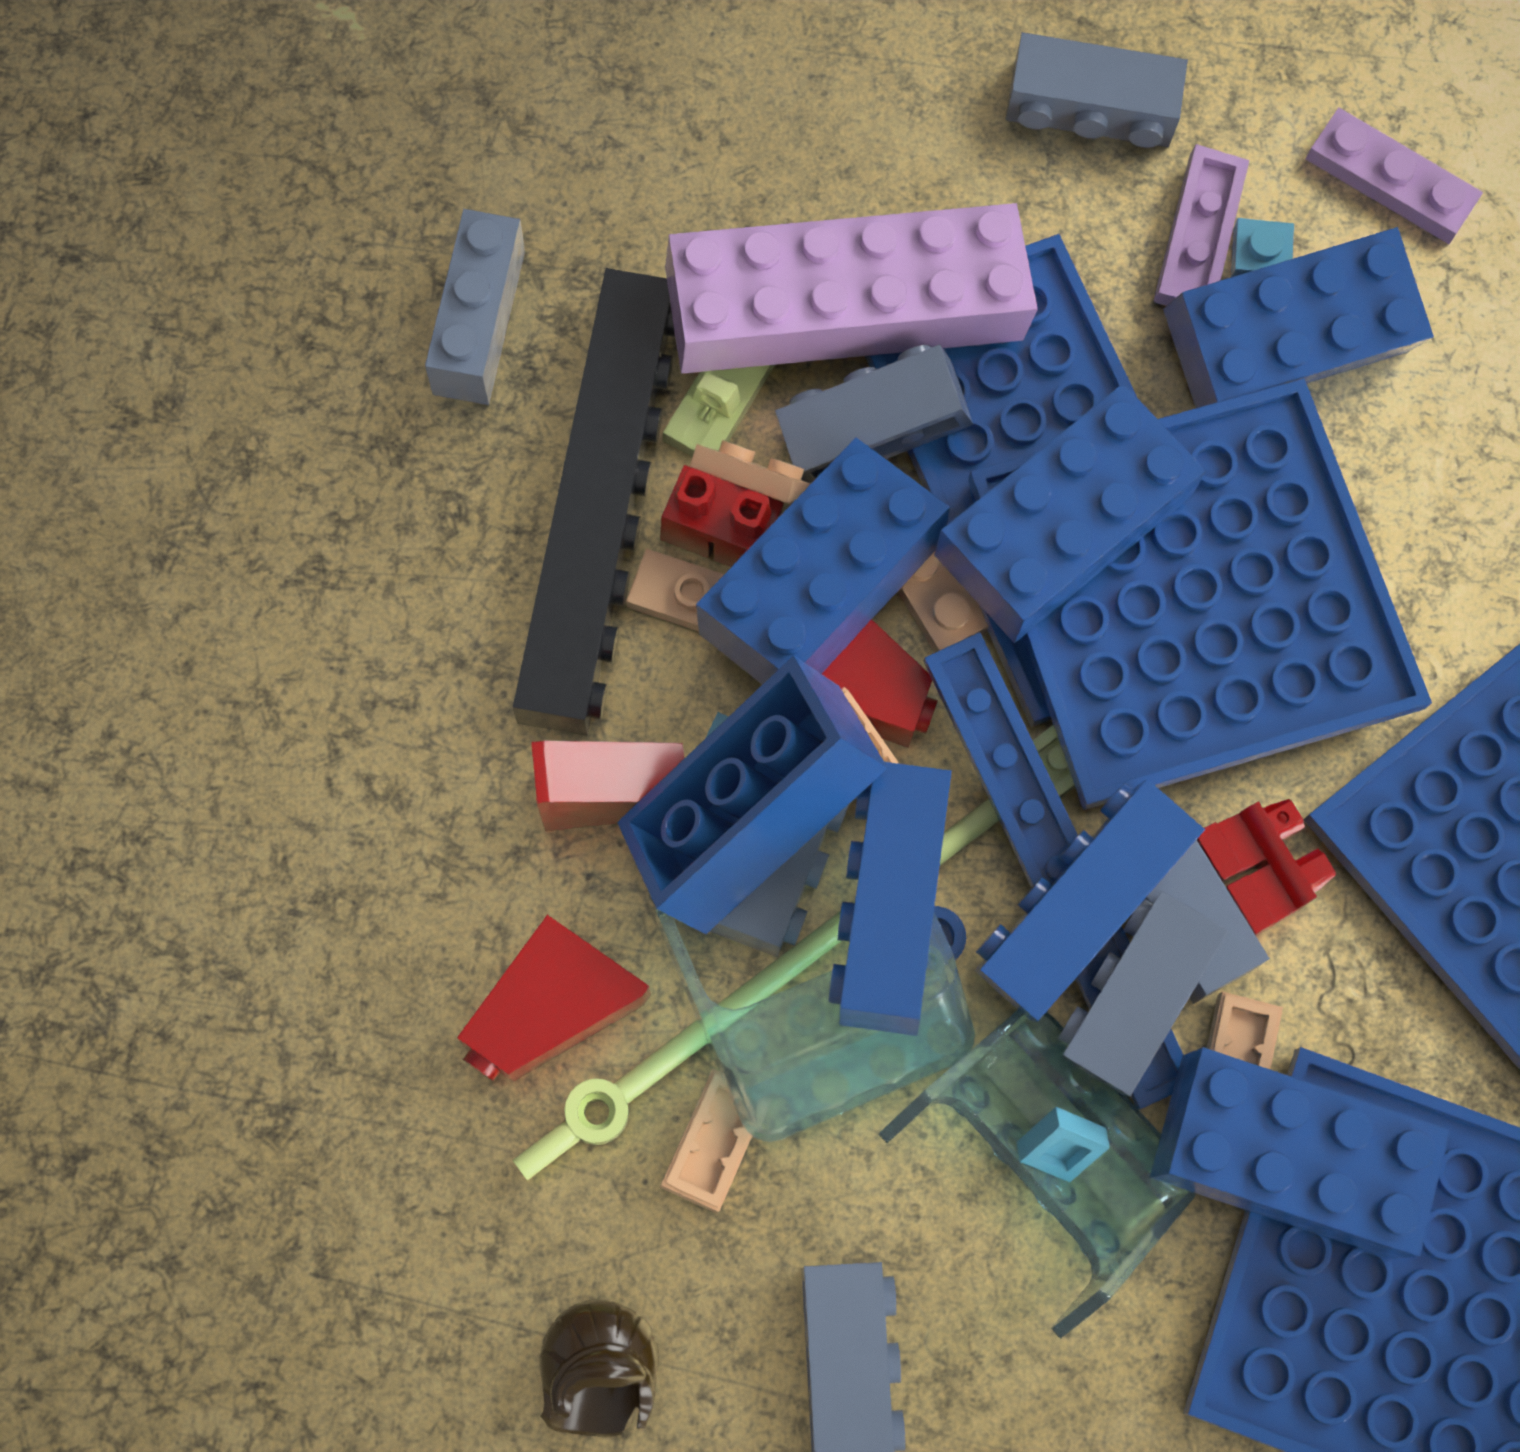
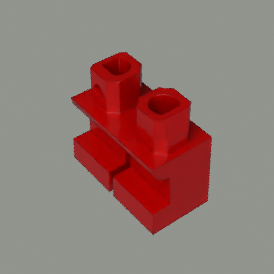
(715, 514)
(1257, 842)

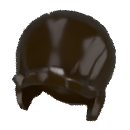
(598, 1369)

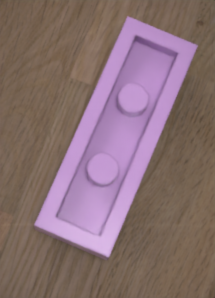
(1394, 175)
(1202, 222)

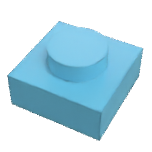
(1260, 244)
(1062, 1144)

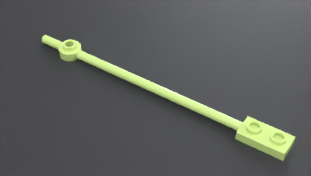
(761, 986)

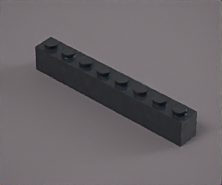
(596, 505)

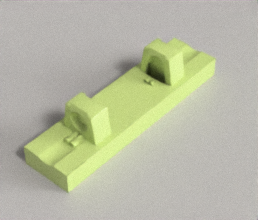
(714, 407)

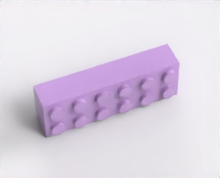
(848, 287)

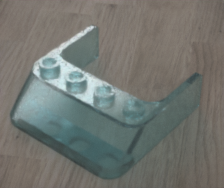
(795, 1063)
(1109, 1206)

